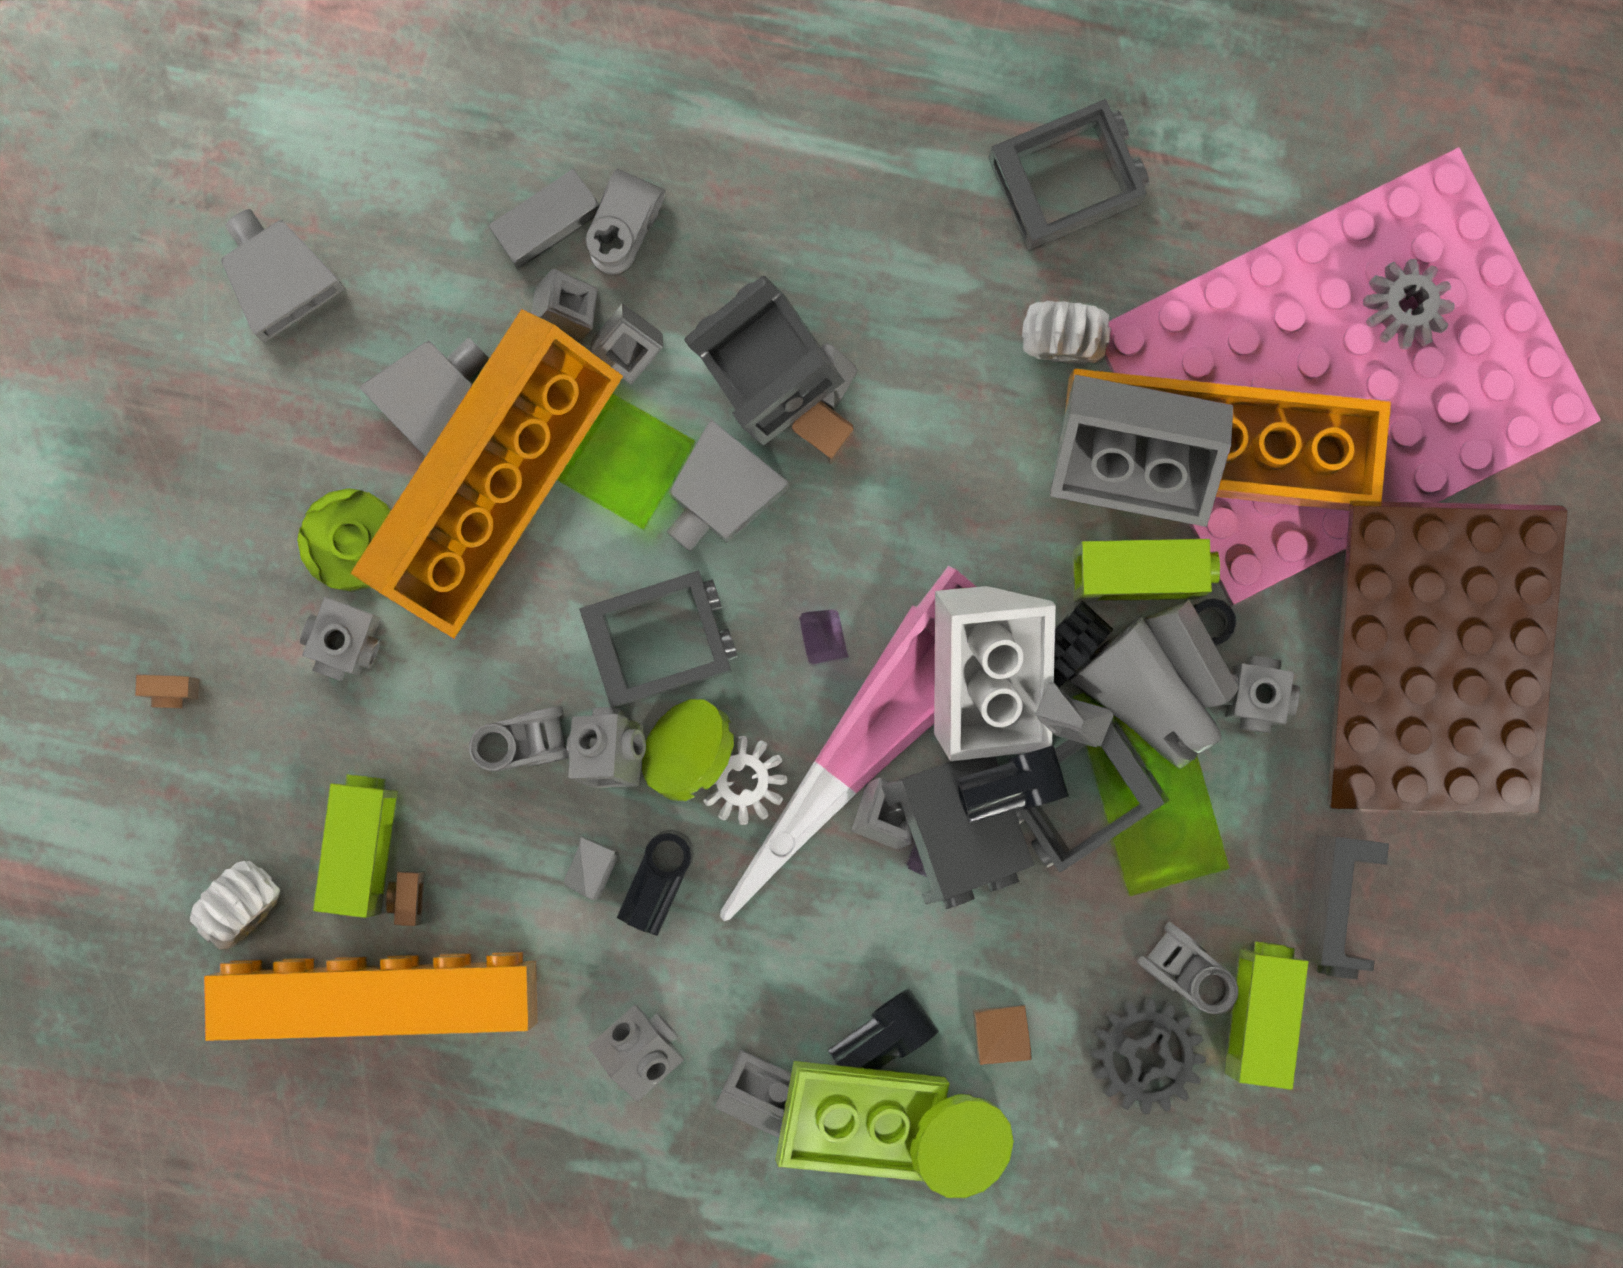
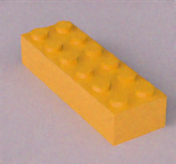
(1289, 442)
(487, 473)
(370, 1000)

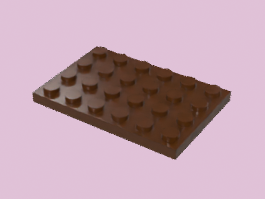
(1445, 656)

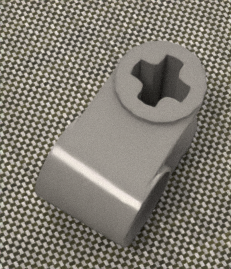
(624, 213)
(524, 740)
(1188, 969)

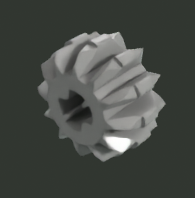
(1393, 290)

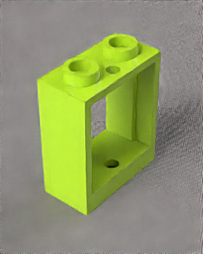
(1144, 570)
(355, 847)
(1266, 1016)

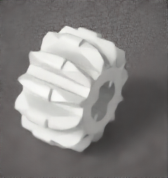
(1066, 332)
(747, 797)
(234, 904)

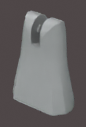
(1147, 694)

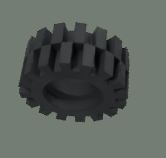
(1076, 640)

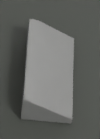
(545, 218)
(1193, 653)
(755, 1093)

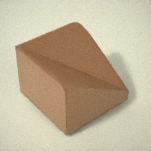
(824, 430)
(1002, 1035)

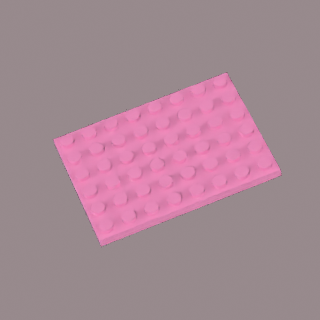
(1297, 323)

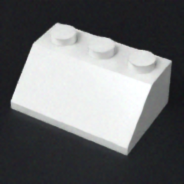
(991, 671)

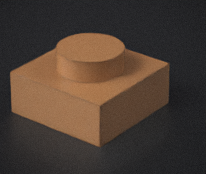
(167, 690)
(406, 898)

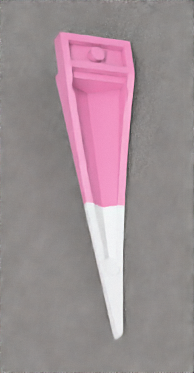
(877, 726)

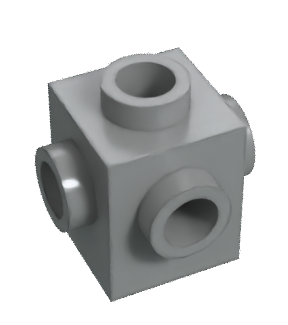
(321, 634)
(1246, 707)
(605, 749)
(637, 1051)

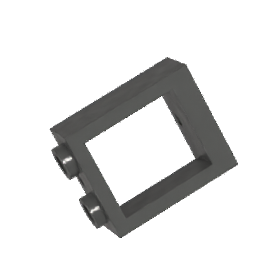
(1018, 191)
(607, 657)
(1136, 774)

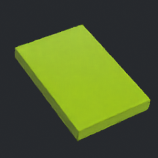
(854, 1119)

